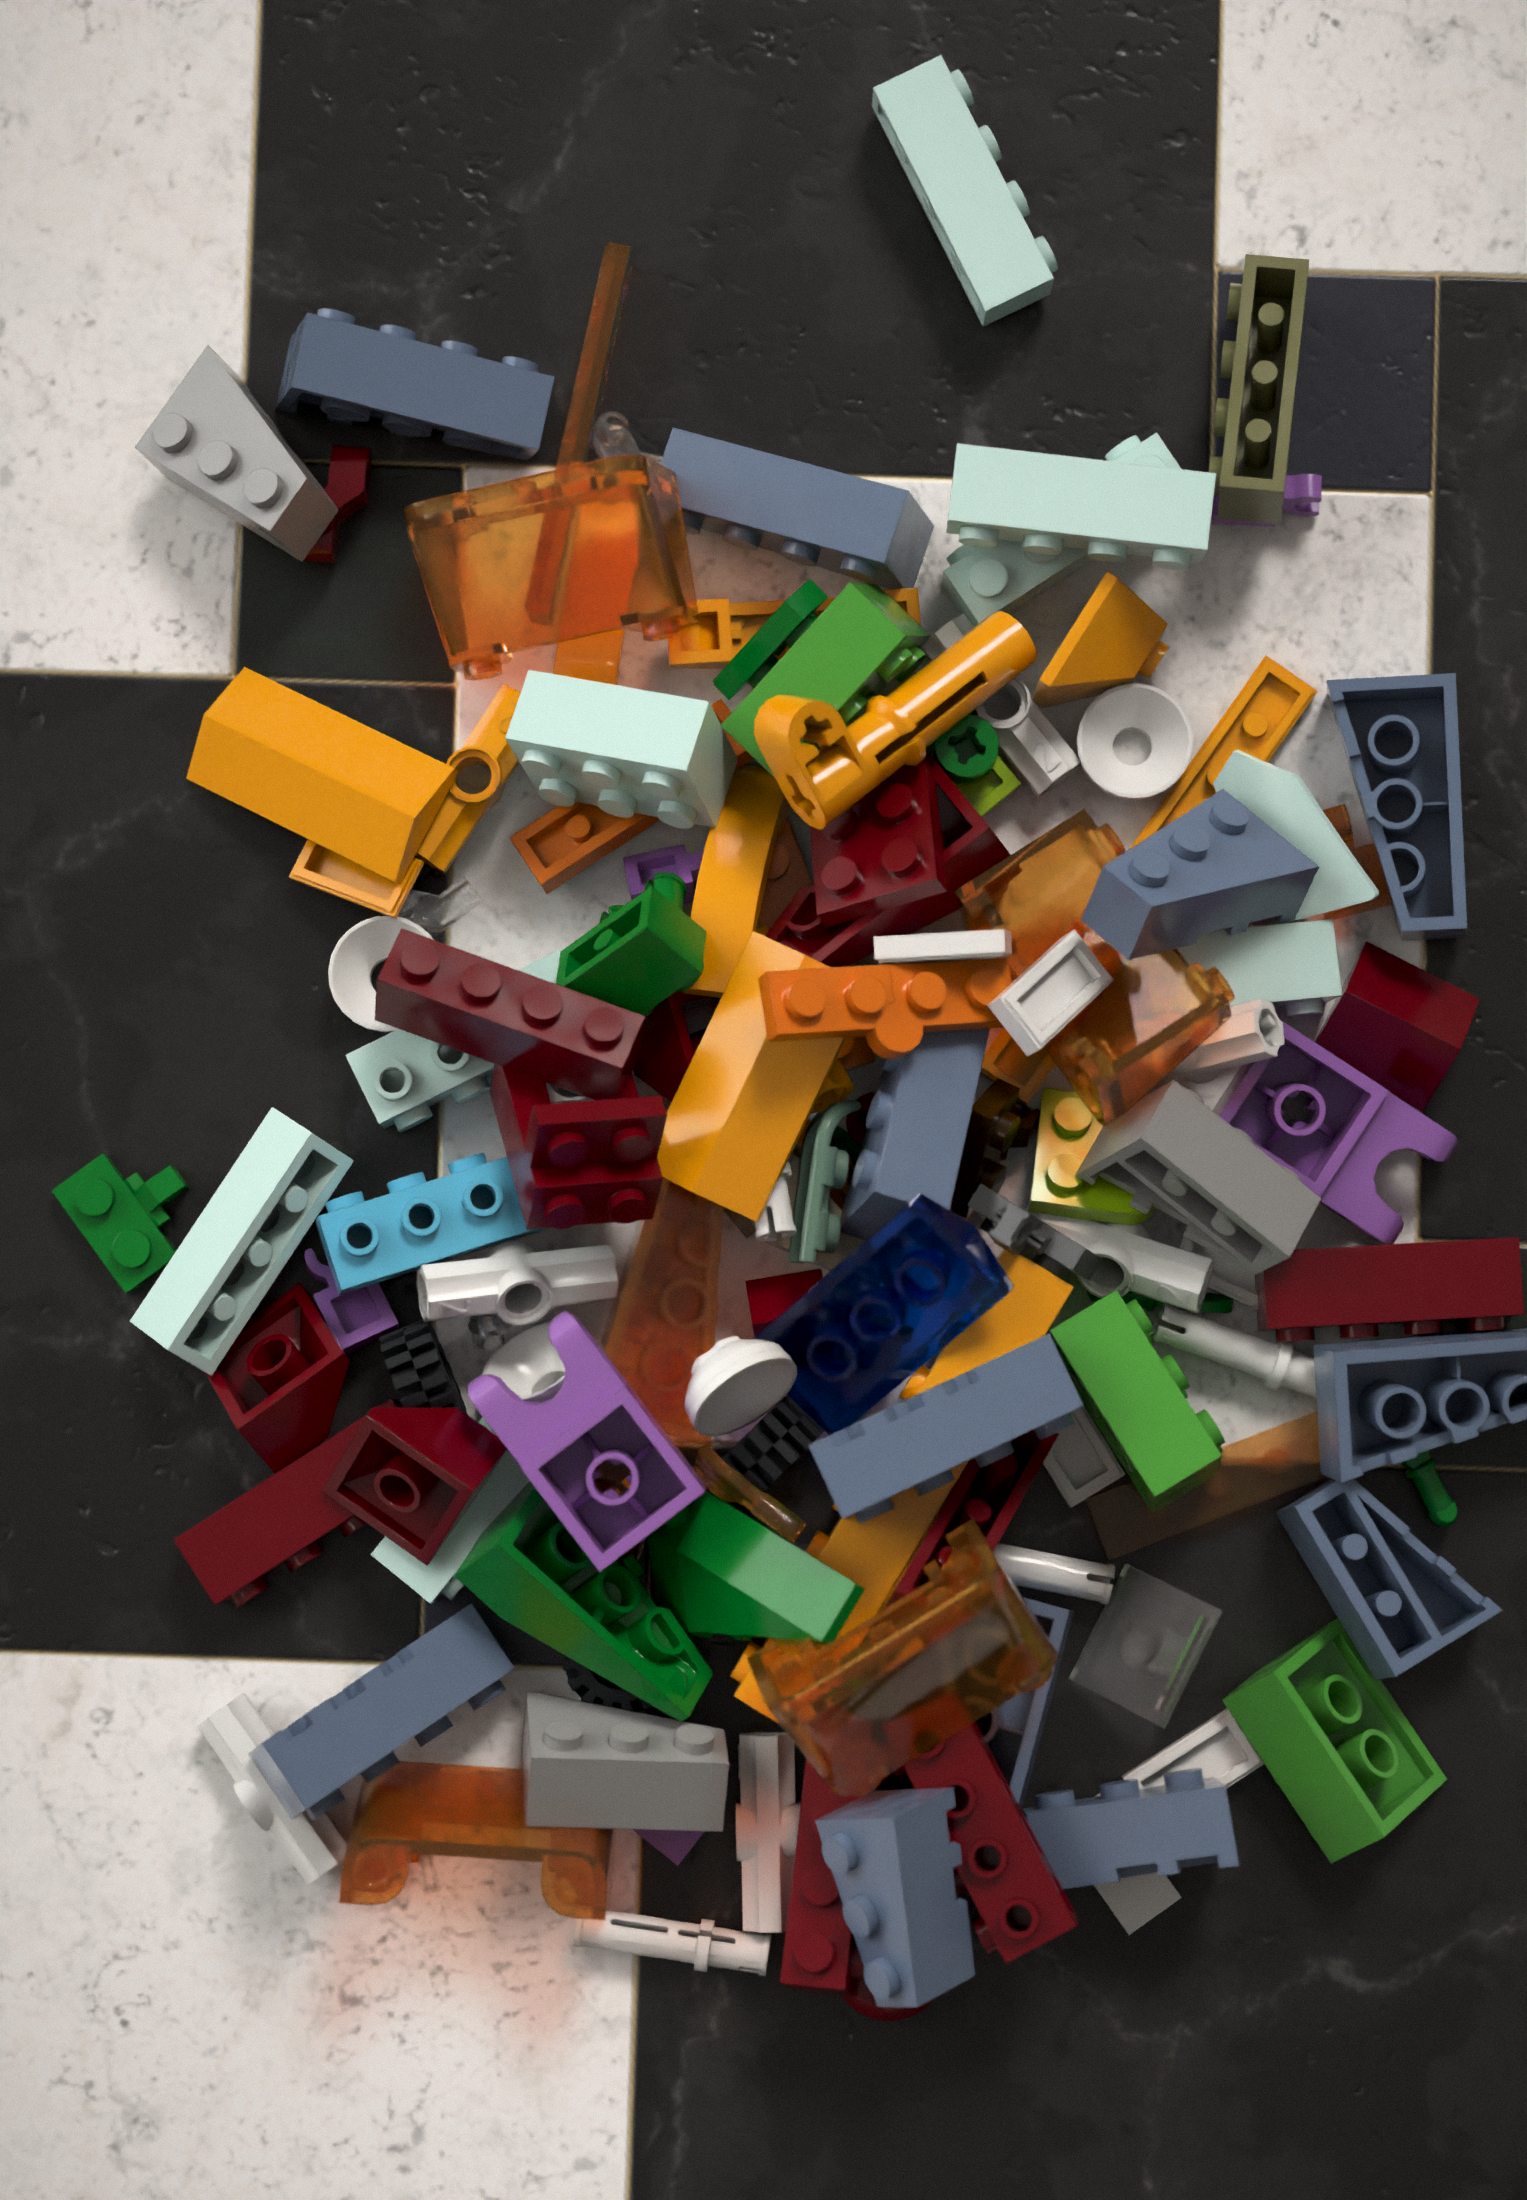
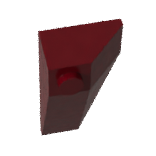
(967, 852)

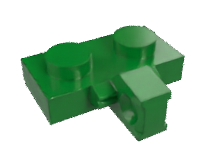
(777, 634)
(123, 1217)

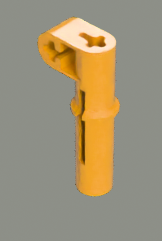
(892, 729)

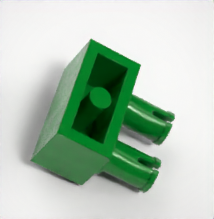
(638, 950)

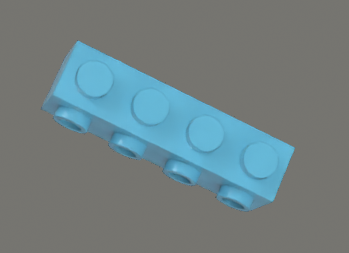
(420, 1222)

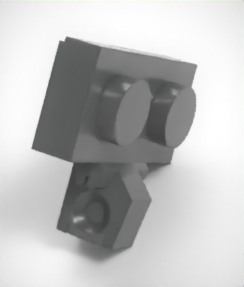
(1017, 1229)

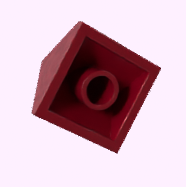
(1398, 1025)

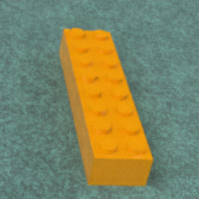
(881, 1547)

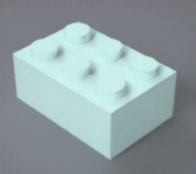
(622, 749)

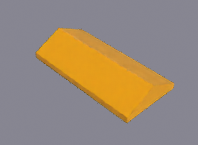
(319, 773)
(743, 1094)

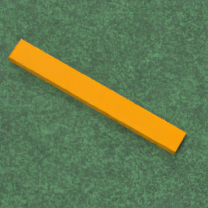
(1253, 724)

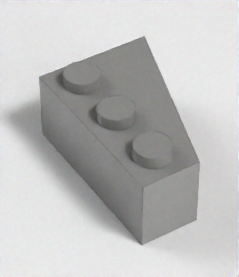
(235, 459)
(1204, 1174)
(620, 1768)

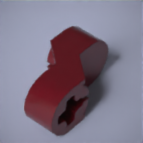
(349, 490)

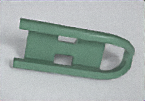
(819, 1170)

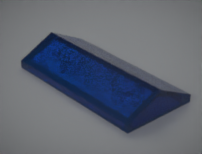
(886, 1311)

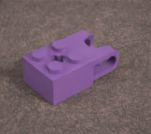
(1344, 1135)
(586, 1423)

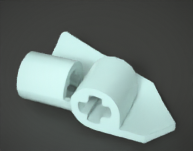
(1293, 812)

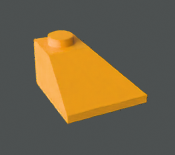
(1105, 647)

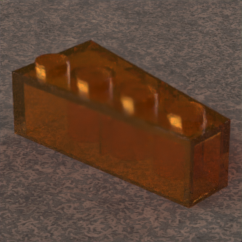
(667, 1304)

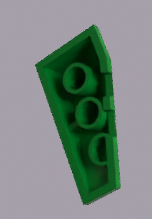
(743, 1579)
(605, 1620)

